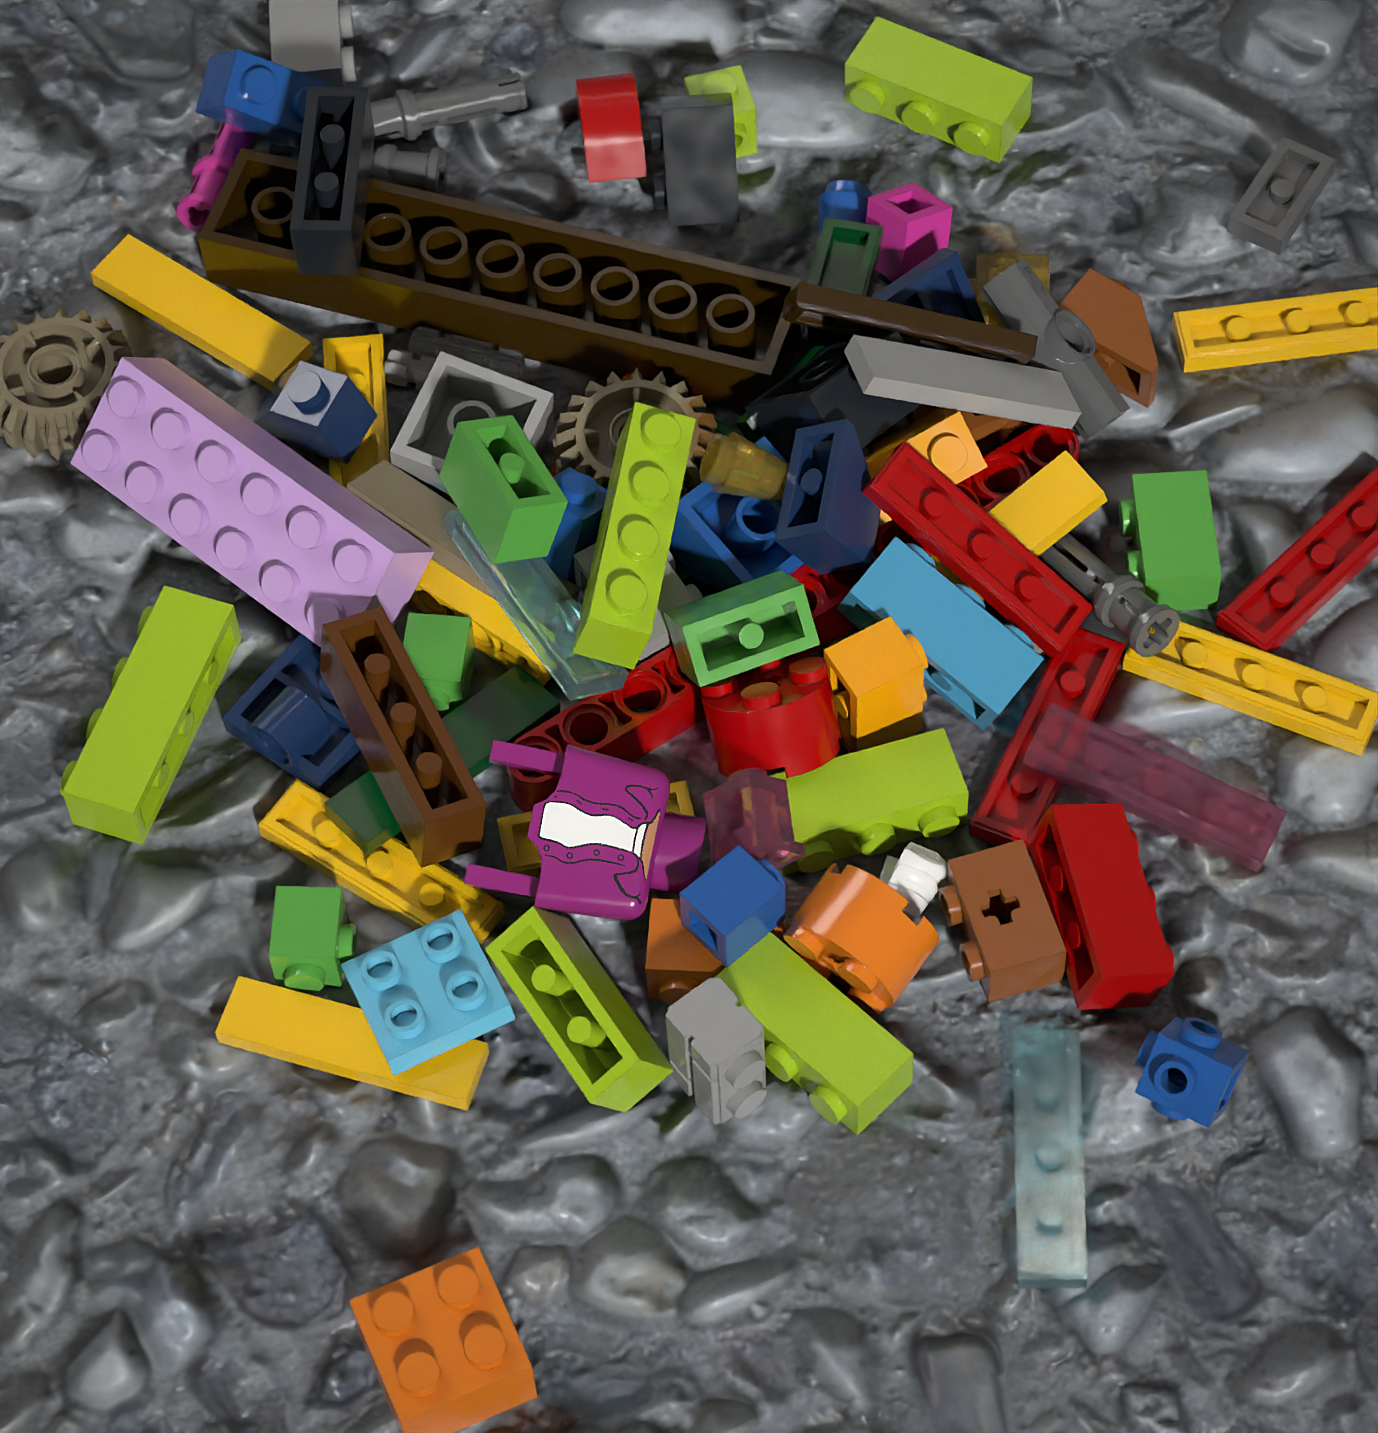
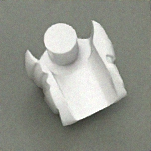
(915, 876)

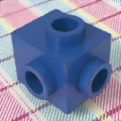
(1189, 1070)

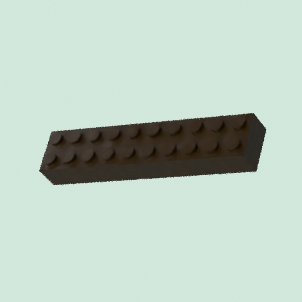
(517, 284)

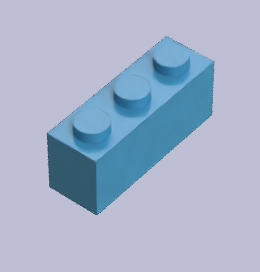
(968, 651)

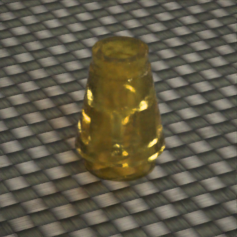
(743, 468)

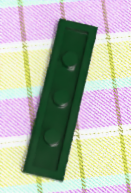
(498, 712)

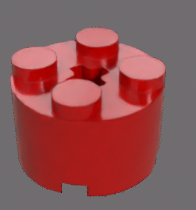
(774, 717)

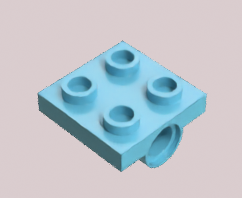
(427, 992)

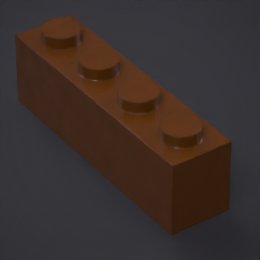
(402, 737)

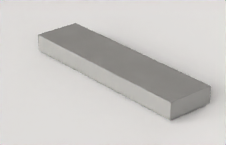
(962, 382)

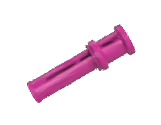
(210, 175)

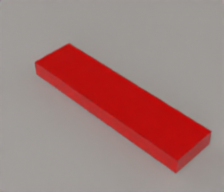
(977, 549)
(1307, 572)
(1020, 794)

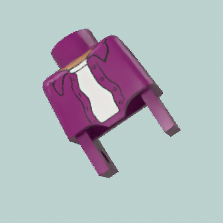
(598, 835)

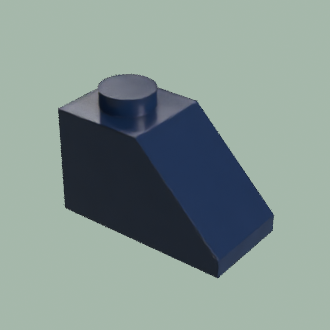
(317, 412)
(822, 508)

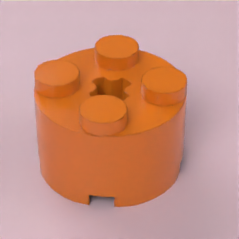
(860, 937)

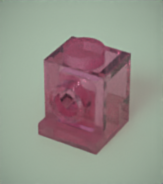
(754, 814)

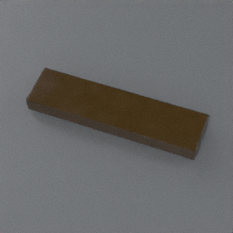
(868, 316)

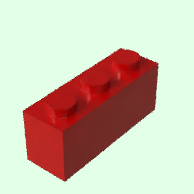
(1101, 905)

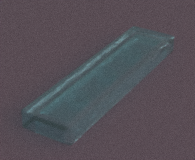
(540, 612)
(1048, 1159)

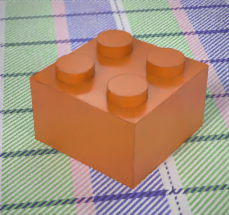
(444, 1346)

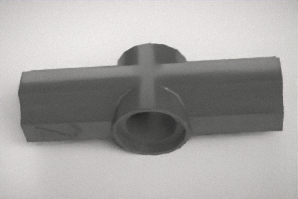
(1062, 343)

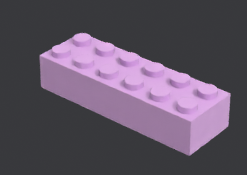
(245, 501)

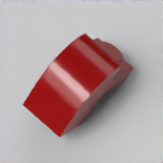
(611, 127)

